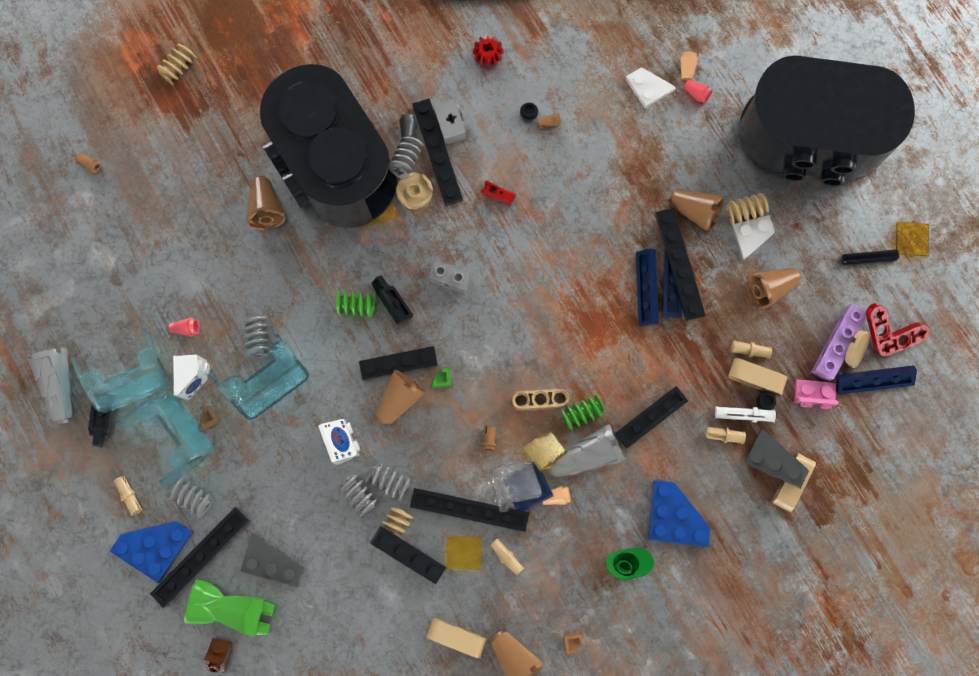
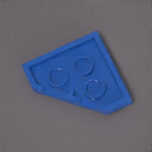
(675, 518)
(152, 548)

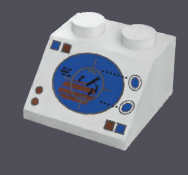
(189, 375)
(339, 441)

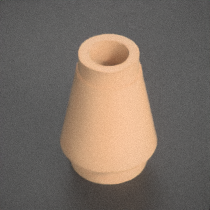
(688, 65)
(561, 496)

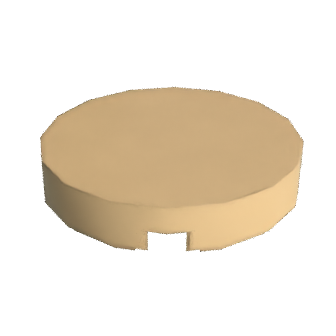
(414, 191)
(857, 349)

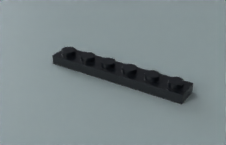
(437, 152)
(679, 264)
(468, 509)
(200, 557)

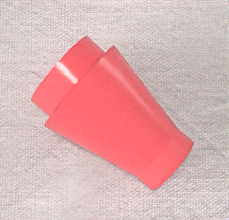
(698, 91)
(185, 327)

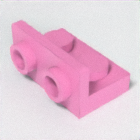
(815, 393)

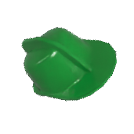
(630, 563)

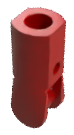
(501, 194)

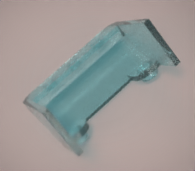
(266, 385)
(128, 386)
(182, 427)

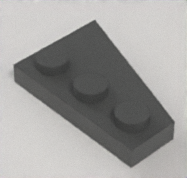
(776, 461)
(269, 563)

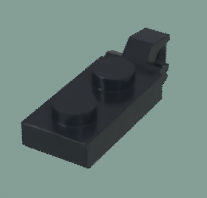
(392, 300)
(99, 426)

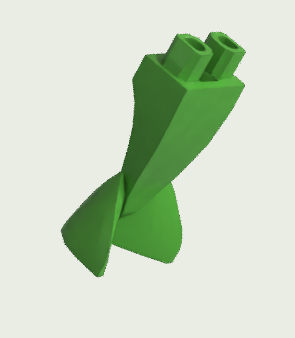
(237, 612)

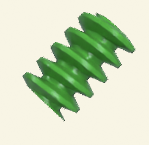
(356, 304)
(582, 413)

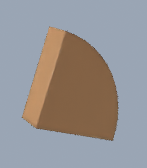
(208, 418)
(572, 643)

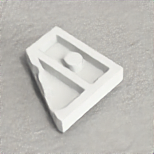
(648, 86)
(752, 234)

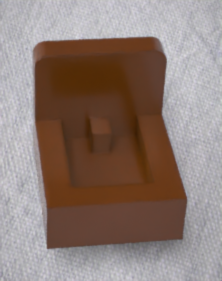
(217, 655)

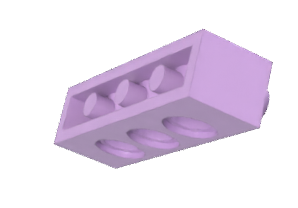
(838, 342)

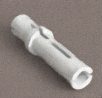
(745, 414)

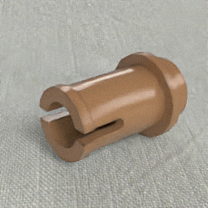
(550, 120)
(91, 164)
(489, 438)

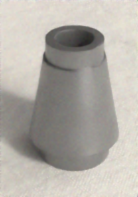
(407, 125)

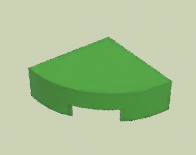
(442, 379)

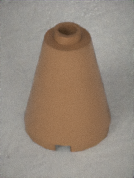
(263, 205)
(698, 207)
(770, 286)
(398, 397)
(515, 657)

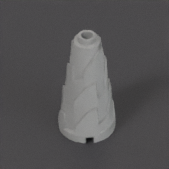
(52, 376)
(590, 453)

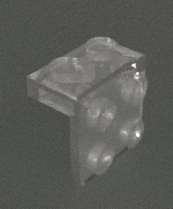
(514, 484)

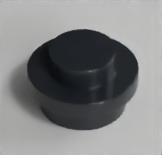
(529, 111)
(766, 401)

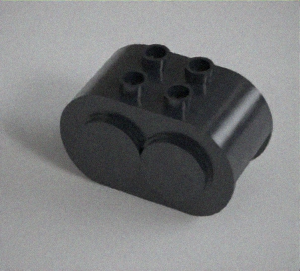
(825, 119)
(326, 146)

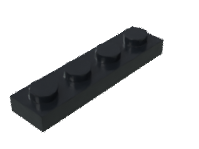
(401, 362)
(651, 417)
(407, 554)

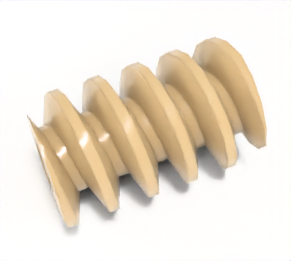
(175, 63)
(747, 207)
(397, 521)

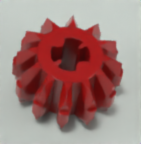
(488, 51)

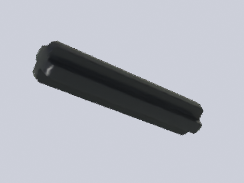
(869, 257)

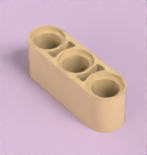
(757, 377)
(547, 394)
(787, 494)
(456, 638)

